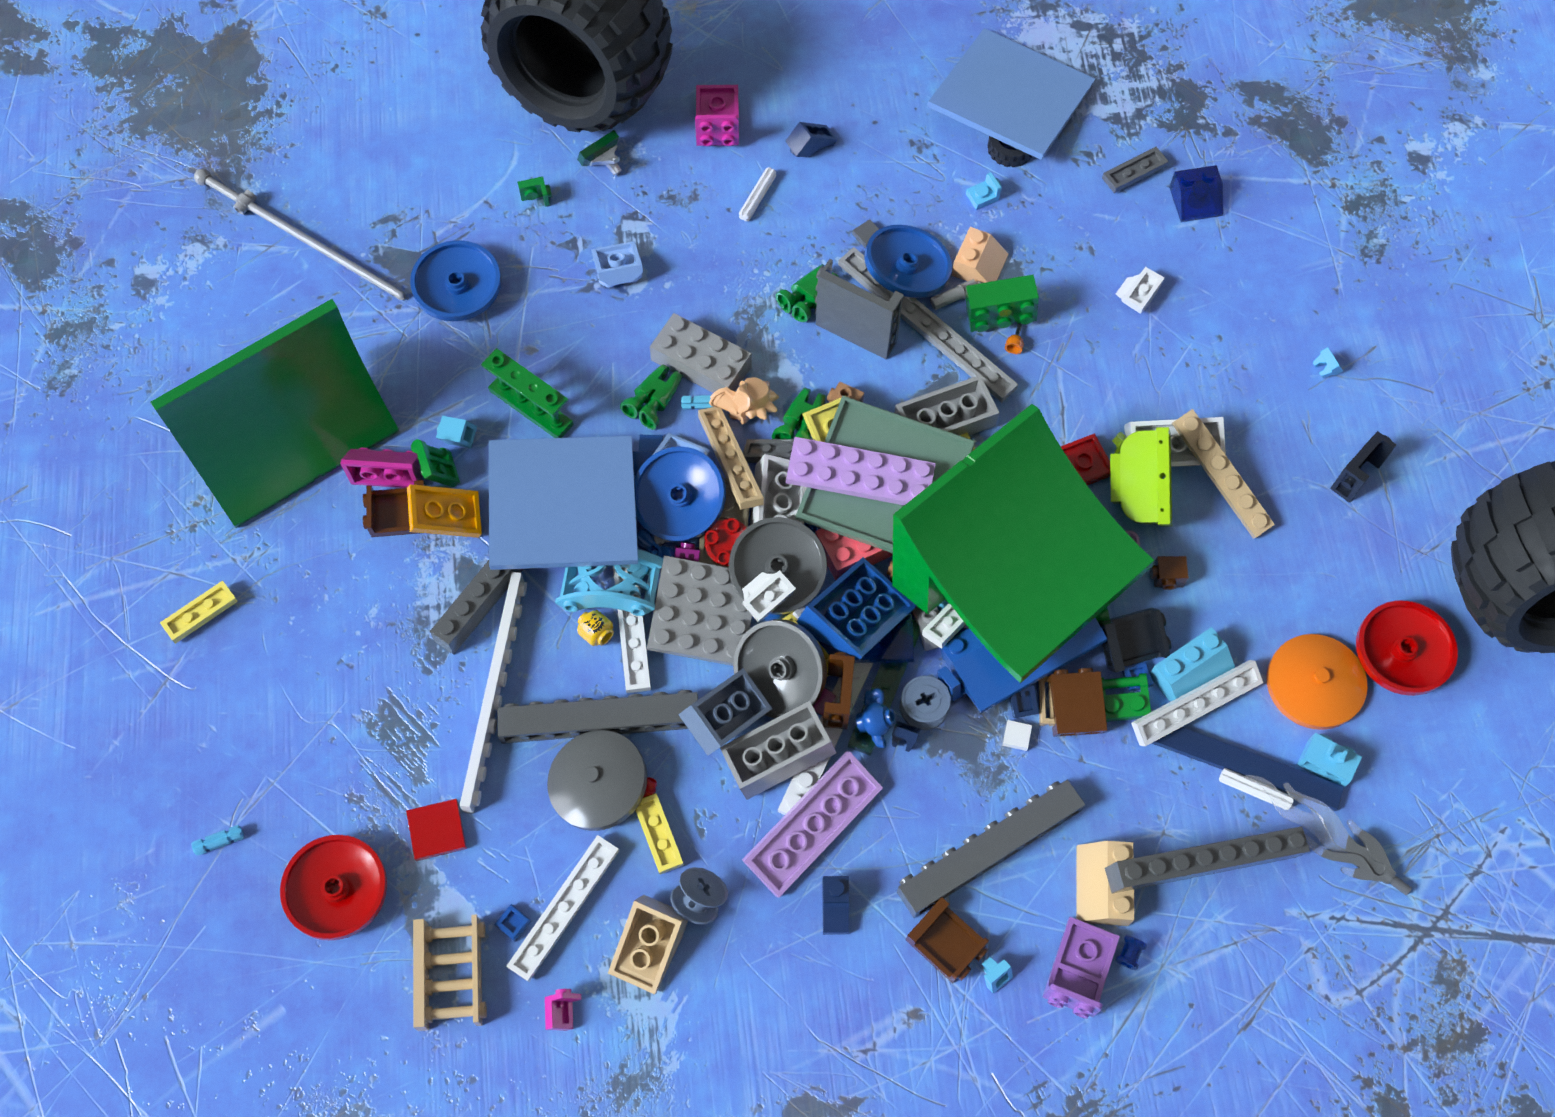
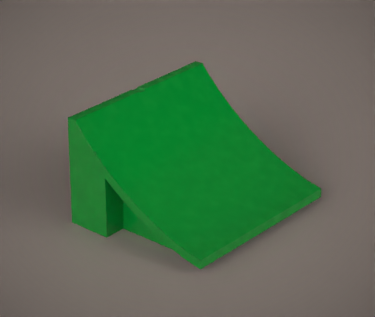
(277, 413)
(1014, 546)

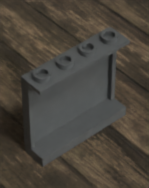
(857, 313)

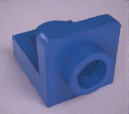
(952, 682)

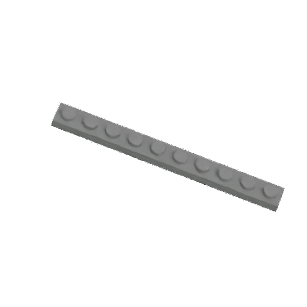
(934, 330)

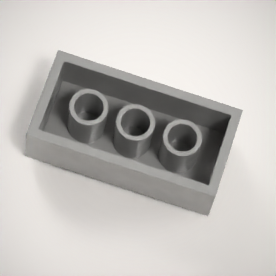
(700, 355)
(955, 408)
(778, 750)

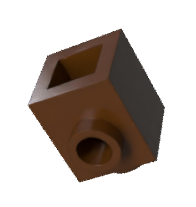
(1169, 572)

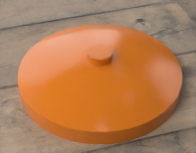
(1316, 681)

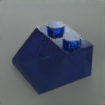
(1197, 193)

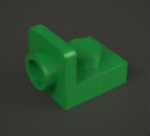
(533, 189)

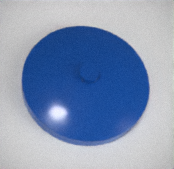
(908, 261)
(455, 280)
(679, 494)

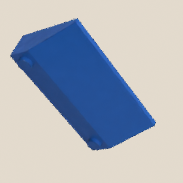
(990, 683)

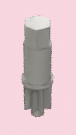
(951, 295)

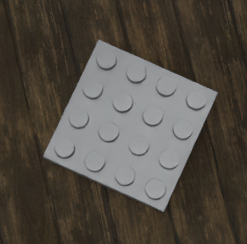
(697, 612)

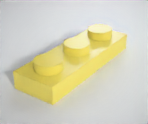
(198, 612)
(658, 834)

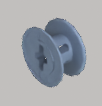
(926, 689)
(699, 895)

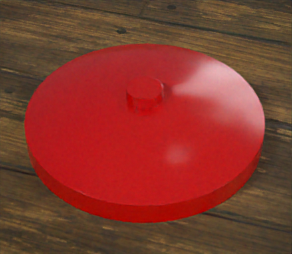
(1406, 648)
(333, 887)

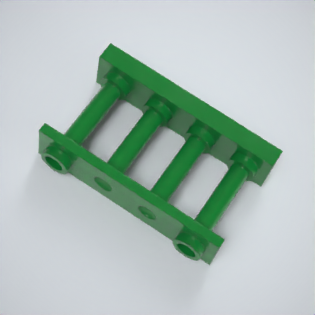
(527, 394)

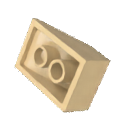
(647, 943)

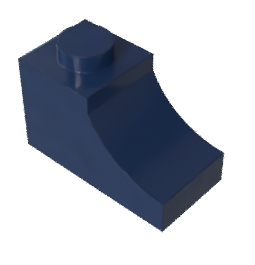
(809, 138)
(835, 905)

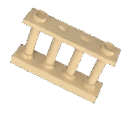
(425, 987)

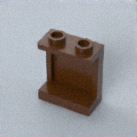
(387, 511)
(1077, 702)
(837, 714)
(947, 941)

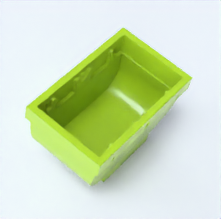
(1139, 475)

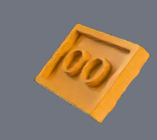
(444, 511)

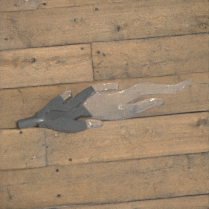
(1337, 843)

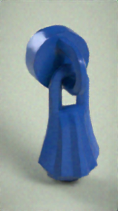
(645, 541)

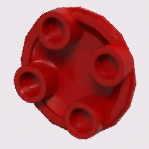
(721, 539)

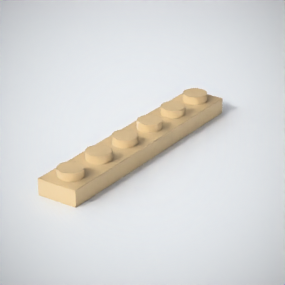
(730, 458)
(1223, 473)

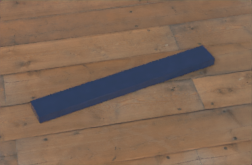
(1247, 763)

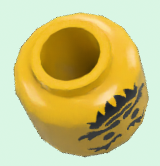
(595, 628)

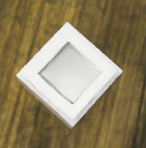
(1017, 735)

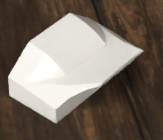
(1140, 289)
(766, 594)

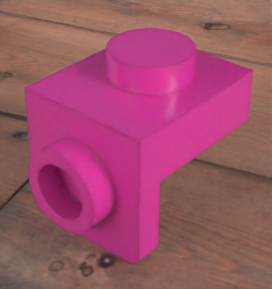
(560, 1010)

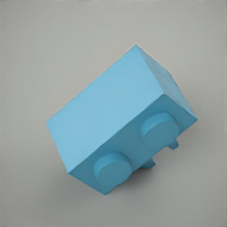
(1329, 759)

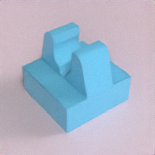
(1332, 366)
(996, 974)

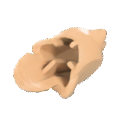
(750, 400)

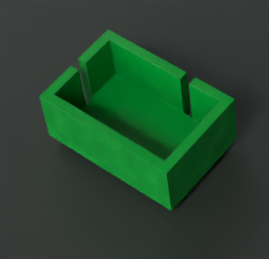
(1002, 303)

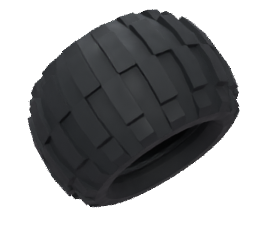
(578, 58)
(1508, 560)

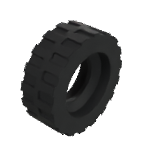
(1006, 156)

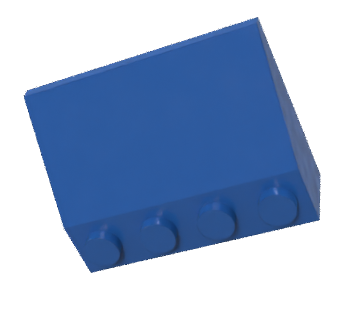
(856, 610)

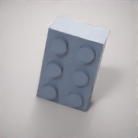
(725, 711)

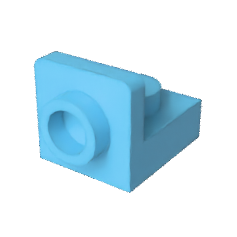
(985, 192)

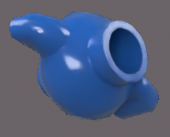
(876, 717)

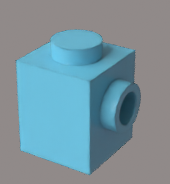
(456, 432)

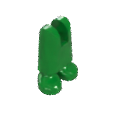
(802, 289)
(654, 394)
(794, 416)

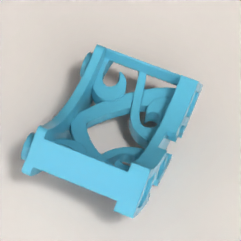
(594, 596)

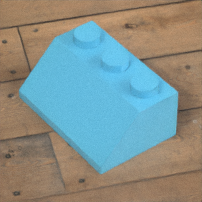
(1192, 665)

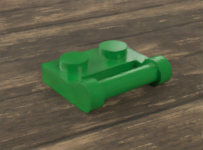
(436, 463)
(1126, 705)

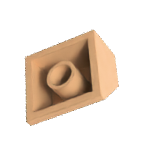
(979, 257)

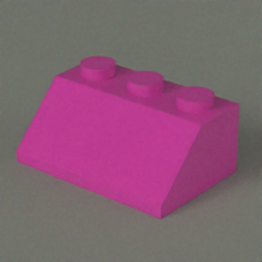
(381, 467)

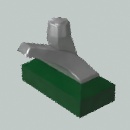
(602, 153)

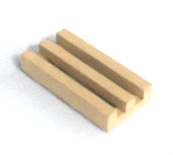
(1042, 710)

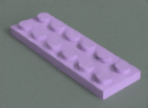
(857, 471)
(812, 824)

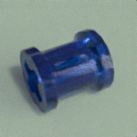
(1131, 952)

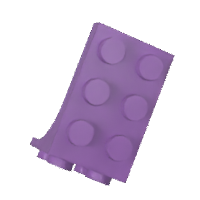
(1081, 968)

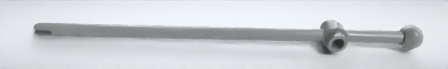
(245, 203)

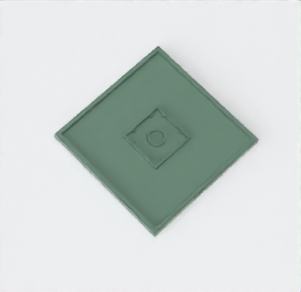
(884, 432)

